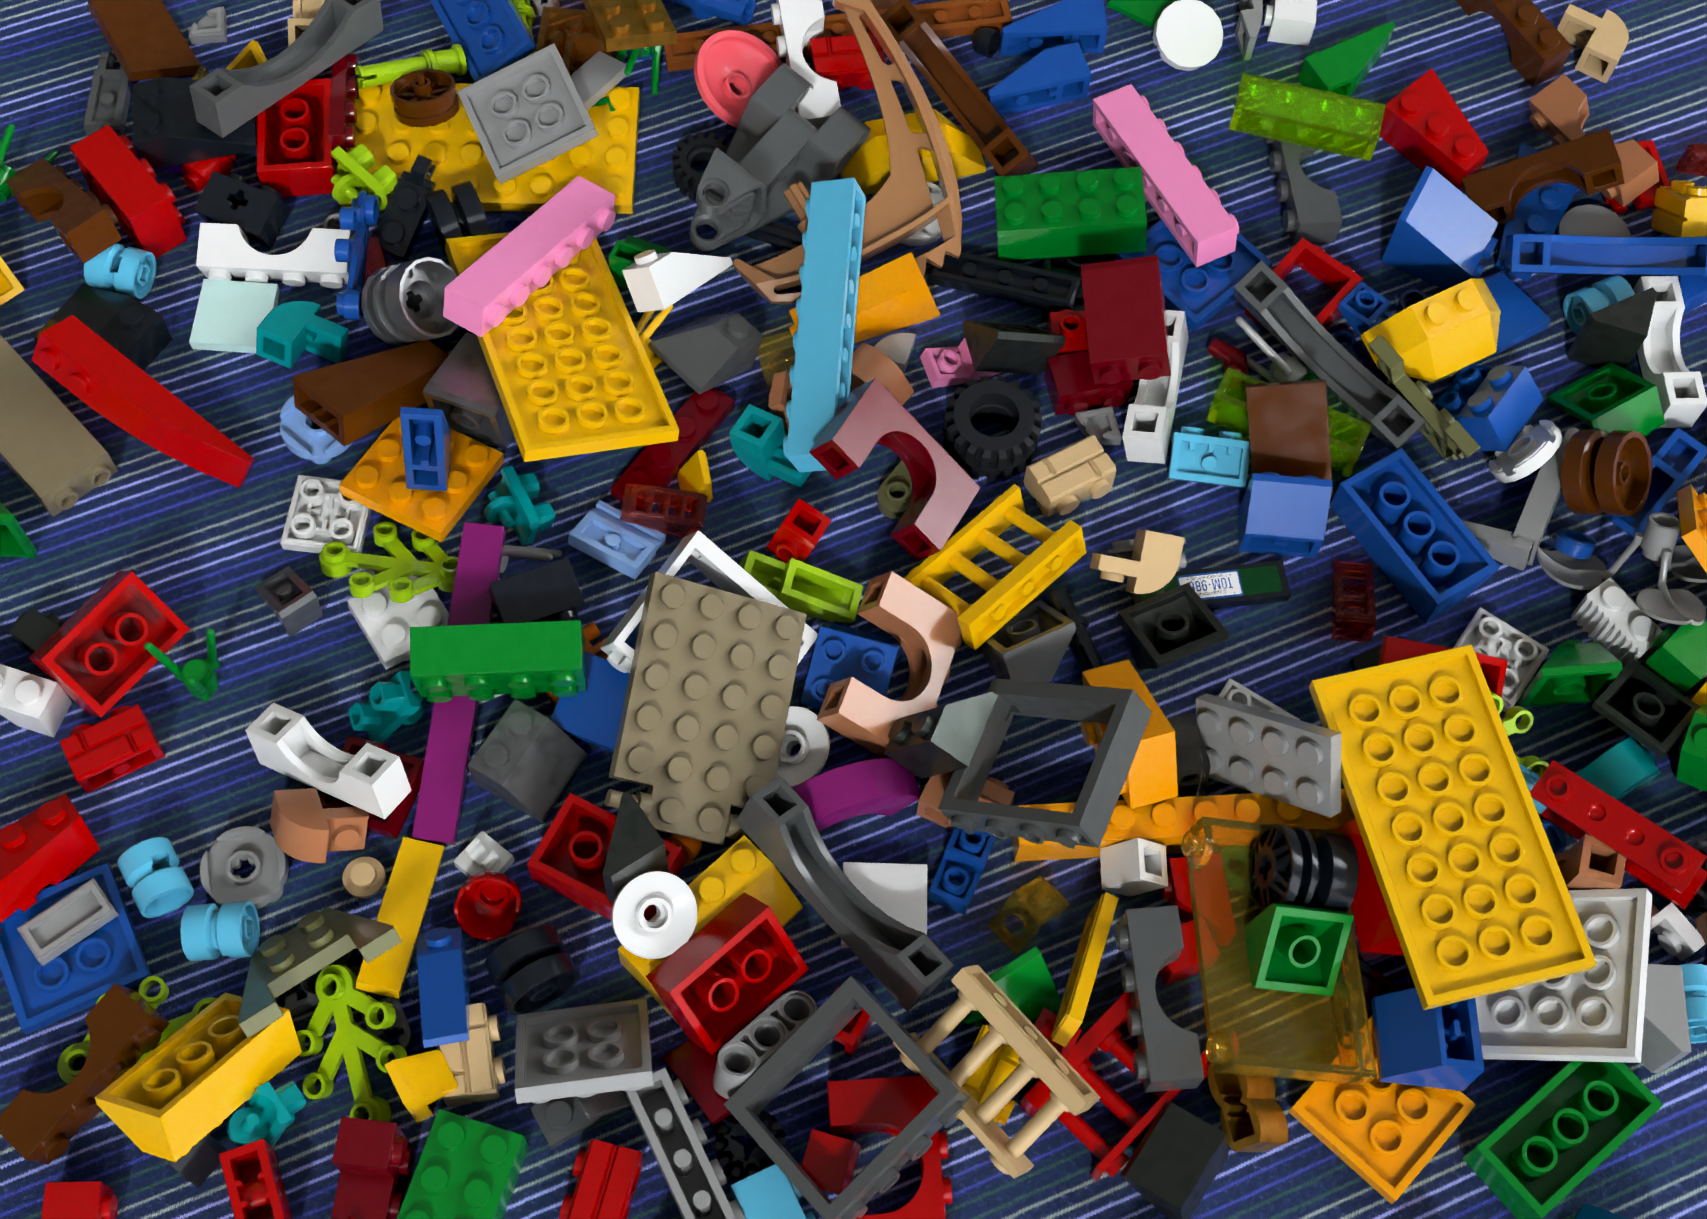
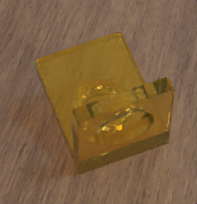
(776, 355)
(1034, 905)

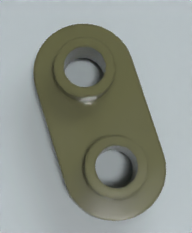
(897, 481)

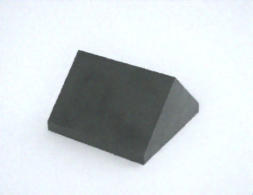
(1614, 332)
(1010, 346)
(1170, 627)
(633, 848)
(1176, 1161)

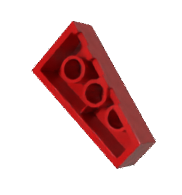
(41, 852)

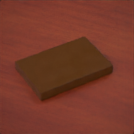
(144, 38)
(1290, 428)

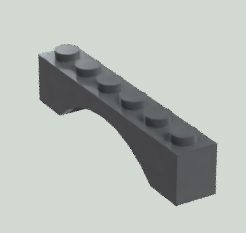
(233, 97)
(1346, 378)
(895, 954)

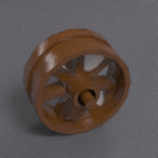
(424, 98)

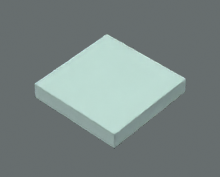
(231, 313)

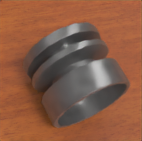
(407, 301)

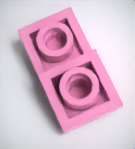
(950, 366)

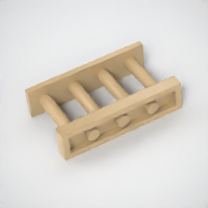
(1036, 1060)

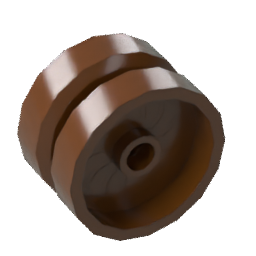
(1606, 472)

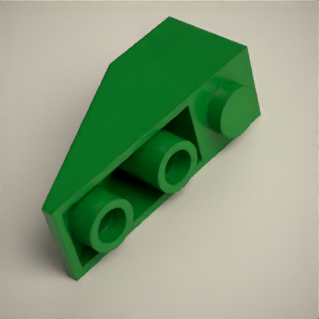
(1347, 62)

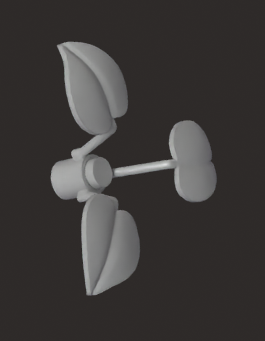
(1658, 544)

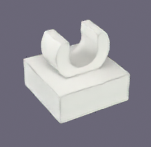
(483, 855)

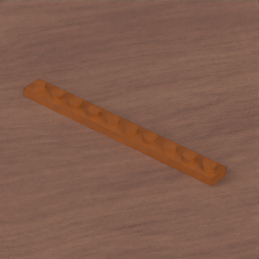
(945, 18)

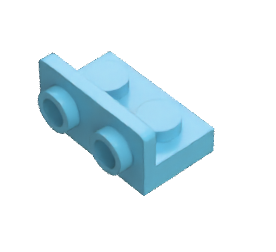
(1208, 458)

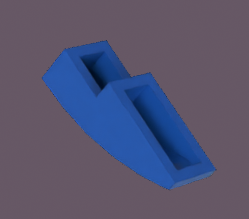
(1670, 470)

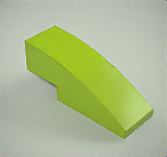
(805, 587)

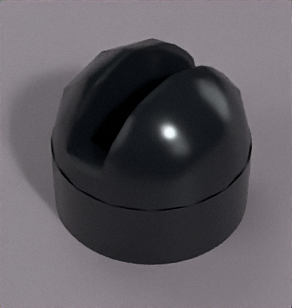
(986, 41)

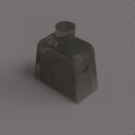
(1190, 756)

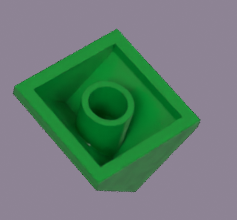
(1297, 948)

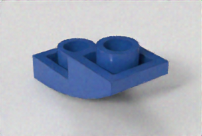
(1364, 308)
(961, 869)

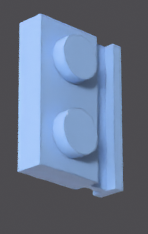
(615, 541)

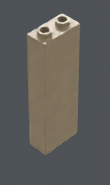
(45, 440)

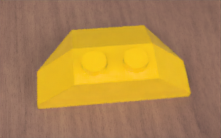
(872, 166)
(1442, 331)

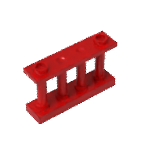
(1649, 850)
(1107, 1037)

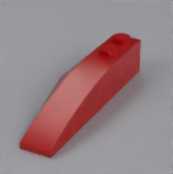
(136, 401)

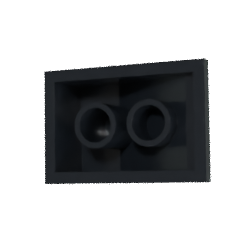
(168, 128)
(119, 320)

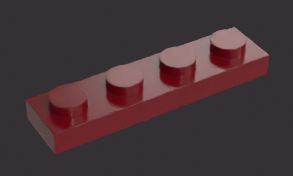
(342, 108)
(662, 461)

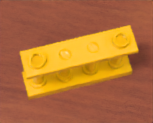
(1018, 587)

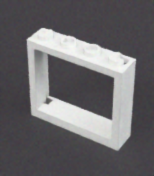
(714, 565)

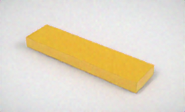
(405, 909)
(1084, 969)

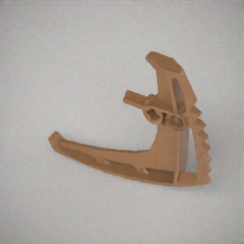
(904, 200)

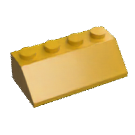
(734, 872)
(197, 1078)

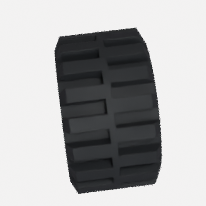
(992, 402)

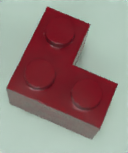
(371, 1169)

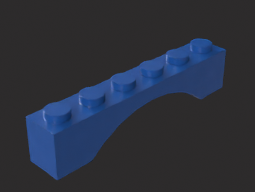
(1605, 255)

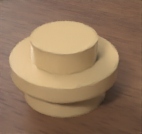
(364, 877)

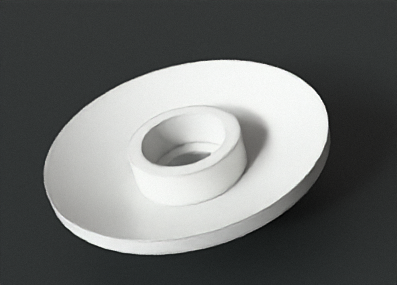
(815, 744)
(673, 919)

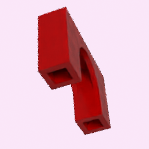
(887, 1108)

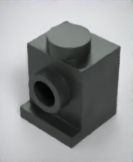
(34, 629)

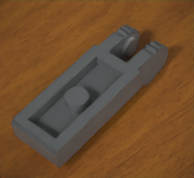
(108, 97)

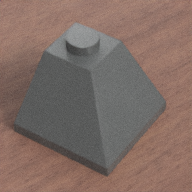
(709, 349)
(1029, 644)

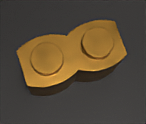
(1248, 1111)

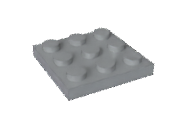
(527, 113)
(582, 1051)

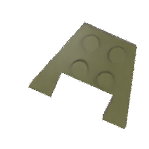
(1441, 428)
(302, 952)

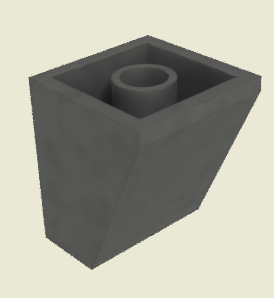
(469, 395)

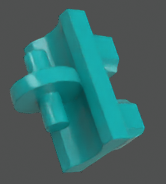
(513, 506)
(388, 708)
(266, 1114)

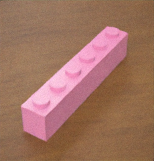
(1169, 179)
(528, 256)

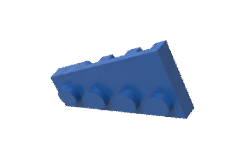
(1536, 213)

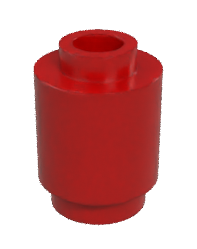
(198, 172)

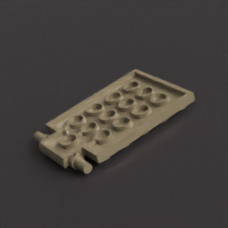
(704, 705)

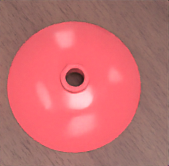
(731, 70)

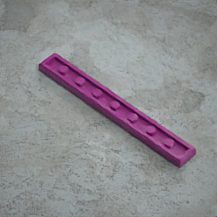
(454, 721)

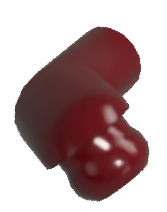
(1228, 355)

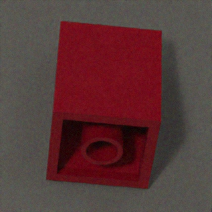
(1126, 320)

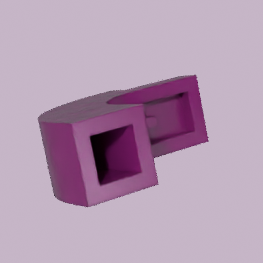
(857, 790)

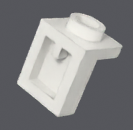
(1675, 932)

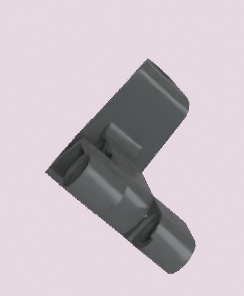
(768, 156)

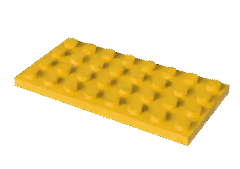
(459, 156)
(571, 362)
(1451, 828)

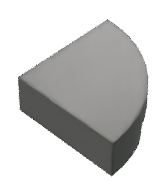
(210, 28)
(898, 348)
(1100, 423)

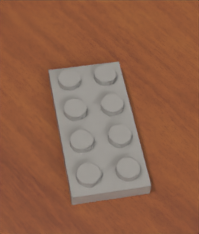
(1271, 754)

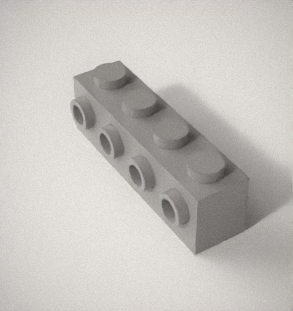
(679, 1150)

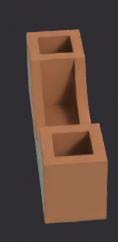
(1562, 112)

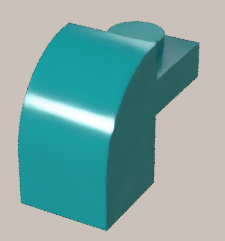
(297, 328)
(759, 445)
(1621, 769)

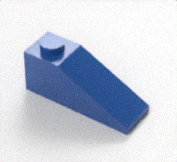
(1059, 24)
(1045, 80)
(426, 448)
(443, 986)

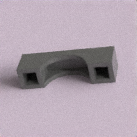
(1308, 208)
(1167, 1053)

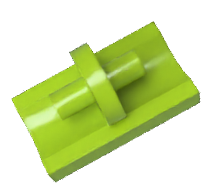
(354, 177)

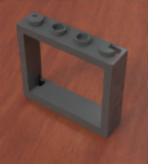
(1087, 824)
(797, 1053)

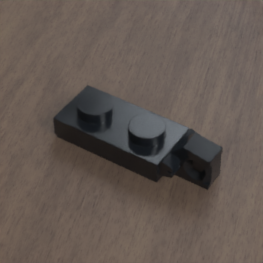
(406, 210)

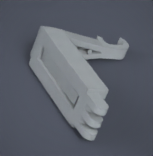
(1534, 520)

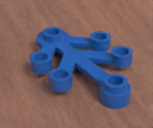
(358, 217)

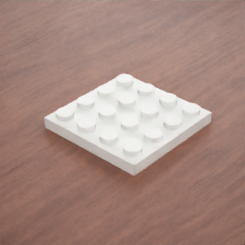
(1585, 1013)

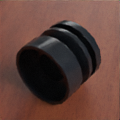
(1303, 868)

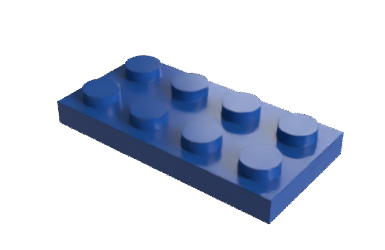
(487, 32)

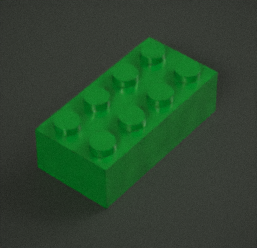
(1070, 214)
(498, 660)
(1561, 1135)
(464, 1171)

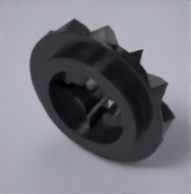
(732, 1154)

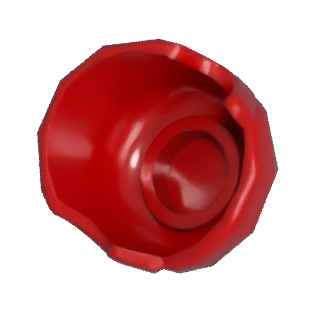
(488, 905)

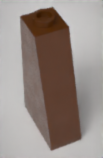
(366, 391)

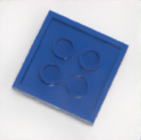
(1200, 289)
(80, 973)

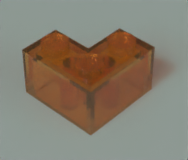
(572, 35)

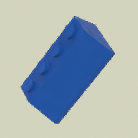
(1413, 535)

